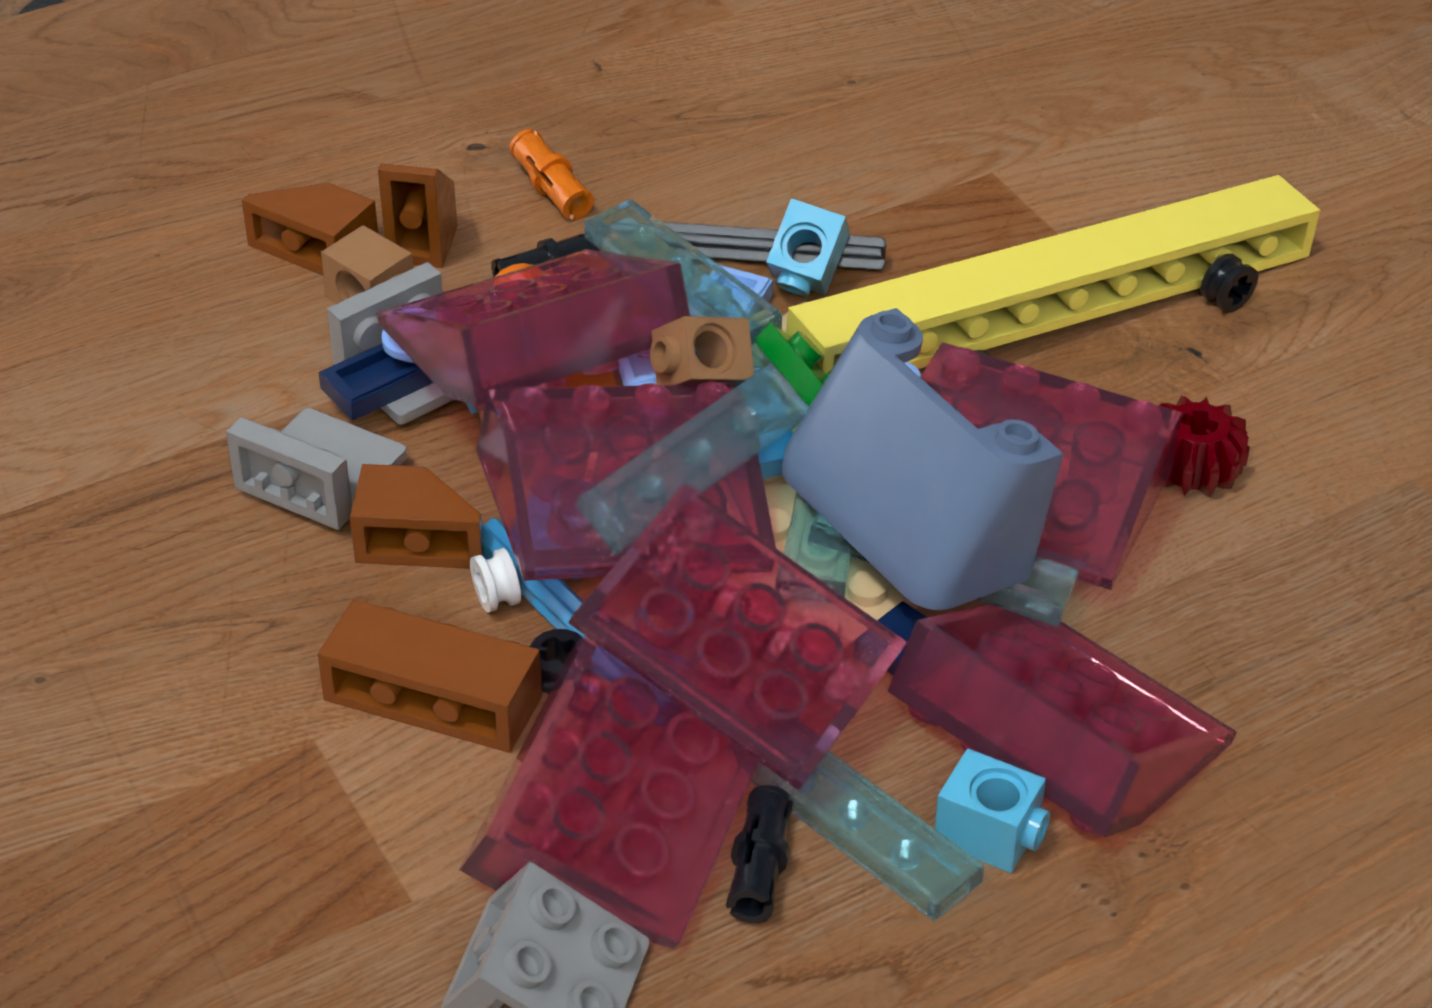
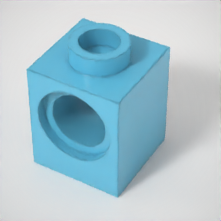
(801, 225)
(992, 810)

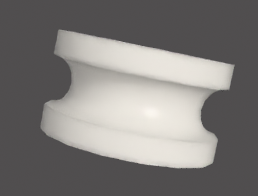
(495, 580)

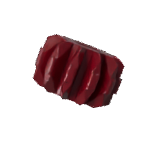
(1208, 447)

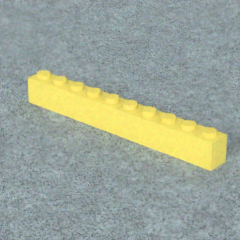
(1074, 273)

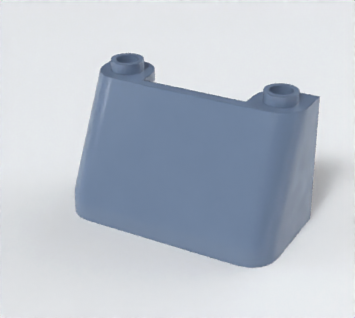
(913, 480)

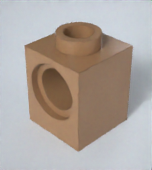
(361, 263)
(721, 346)

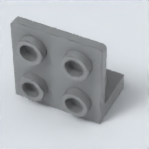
(356, 329)
(309, 464)
(546, 950)

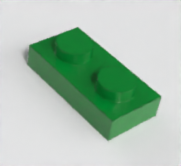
(795, 359)

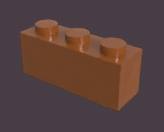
(431, 675)

